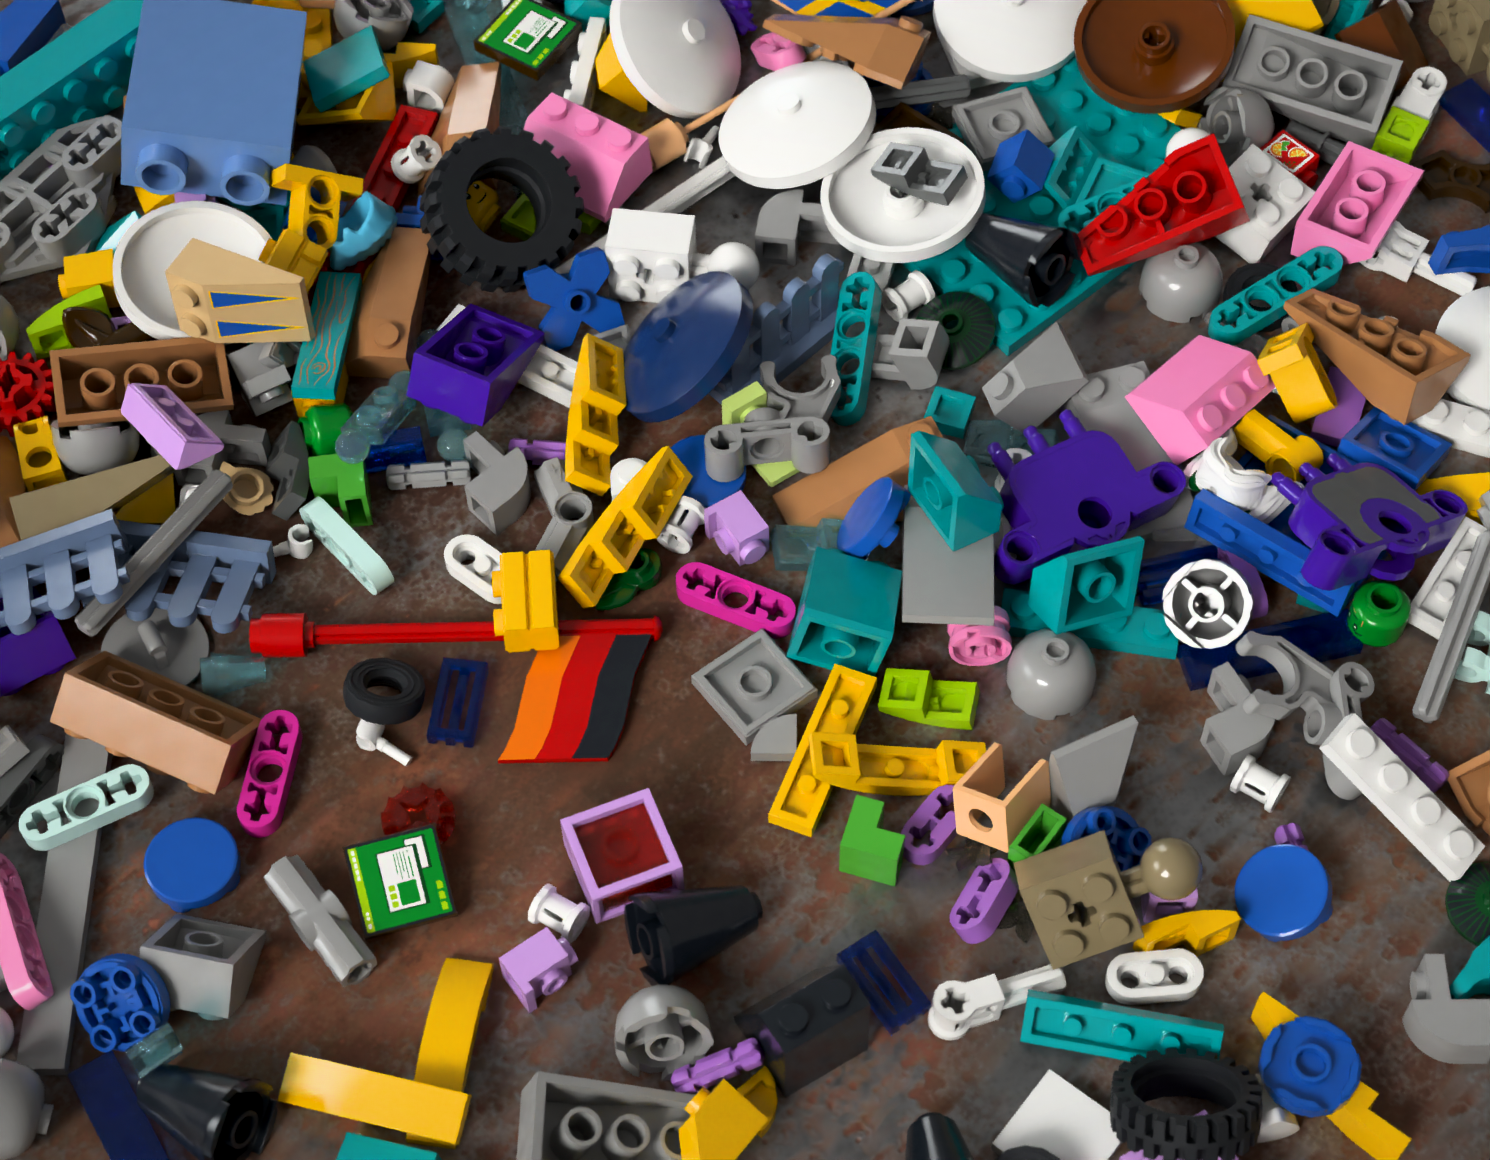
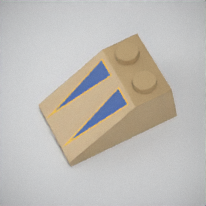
(237, 297)

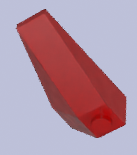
(1174, 206)

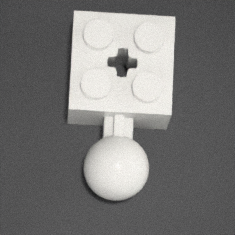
(1269, 195)
(658, 253)

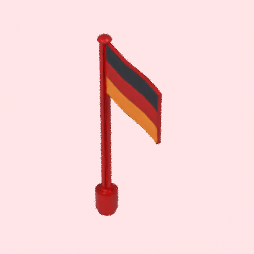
(570, 698)

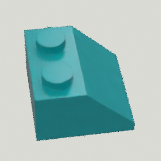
(952, 491)
(1087, 585)

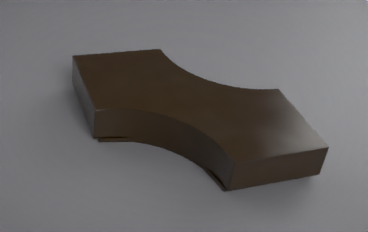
(1453, 178)

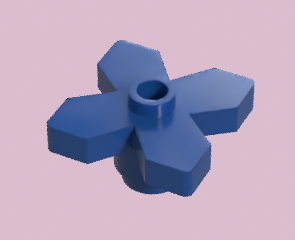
(573, 298)

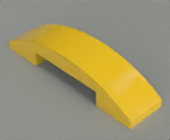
(890, 769)
(452, 1030)

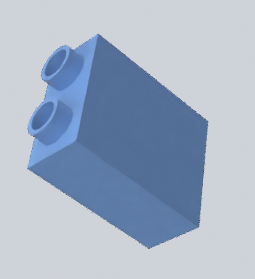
(212, 99)

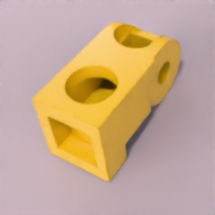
(38, 455)

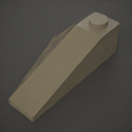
(85, 496)

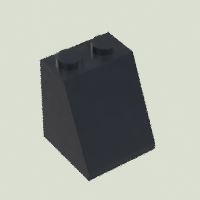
(809, 1026)

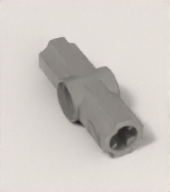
(320, 920)

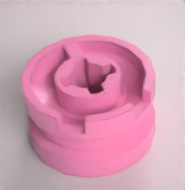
(981, 643)

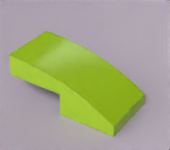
(1400, 135)
(48, 331)
(920, 699)

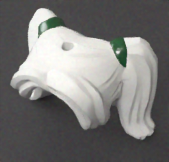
(1227, 479)

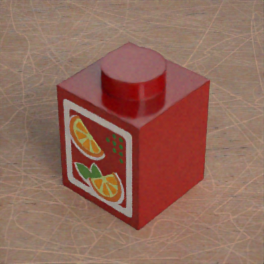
(1294, 157)

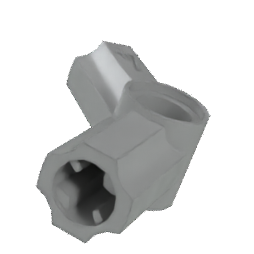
(564, 503)

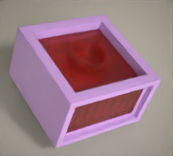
(621, 852)

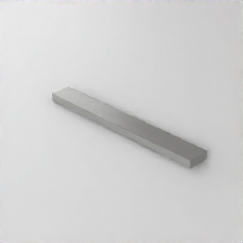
(65, 918)

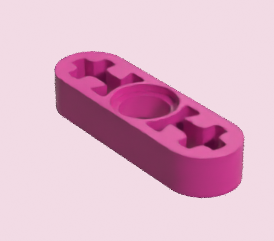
(727, 583)
(277, 791)

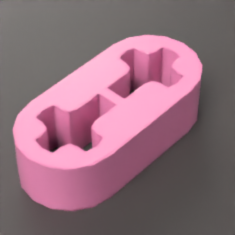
(777, 52)

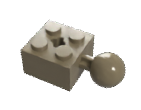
(1465, 32)
(1086, 902)

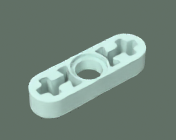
(346, 545)
(68, 800)

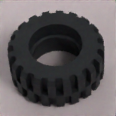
(527, 167)

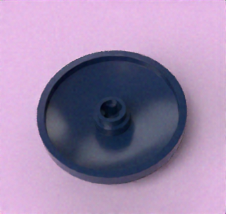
(686, 346)

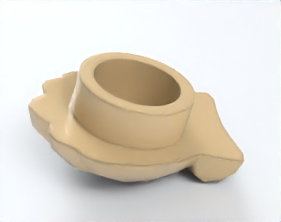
(250, 489)

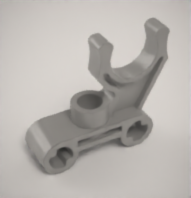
(786, 430)
(1313, 687)

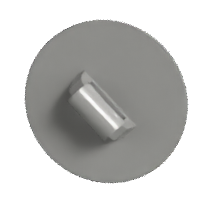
(159, 645)

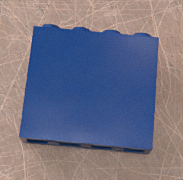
(1269, 546)

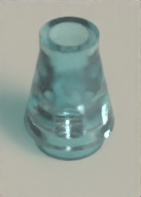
(230, 672)

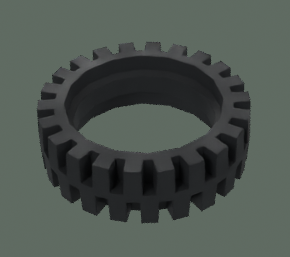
(1180, 1135)

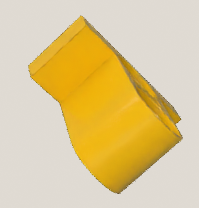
(304, 210)
(1298, 373)

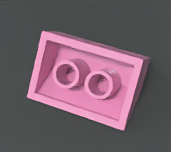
(601, 152)
(1355, 204)
(1199, 395)

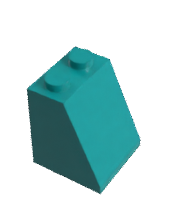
(845, 612)

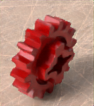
(24, 390)

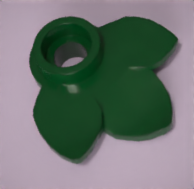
(625, 585)

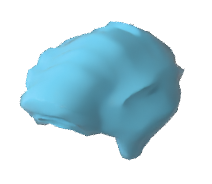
(362, 231)

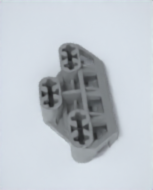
(59, 207)

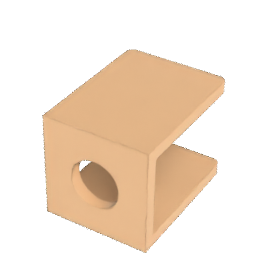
(979, 792)

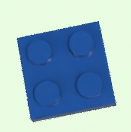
(1401, 448)

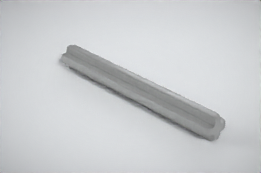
(158, 548)
(1455, 633)

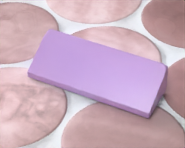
(169, 425)

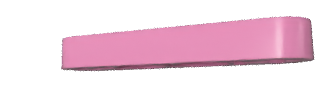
(19, 944)

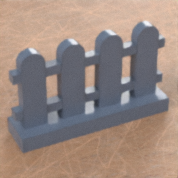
(804, 329)
(54, 559)
(199, 561)

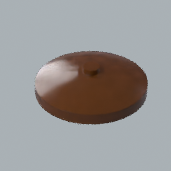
(1154, 51)

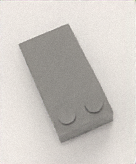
(1315, 79)
(1104, 408)
(942, 583)
(598, 1120)

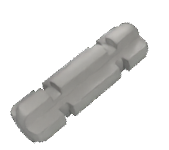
(428, 474)

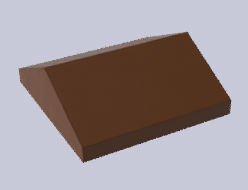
(1388, 34)

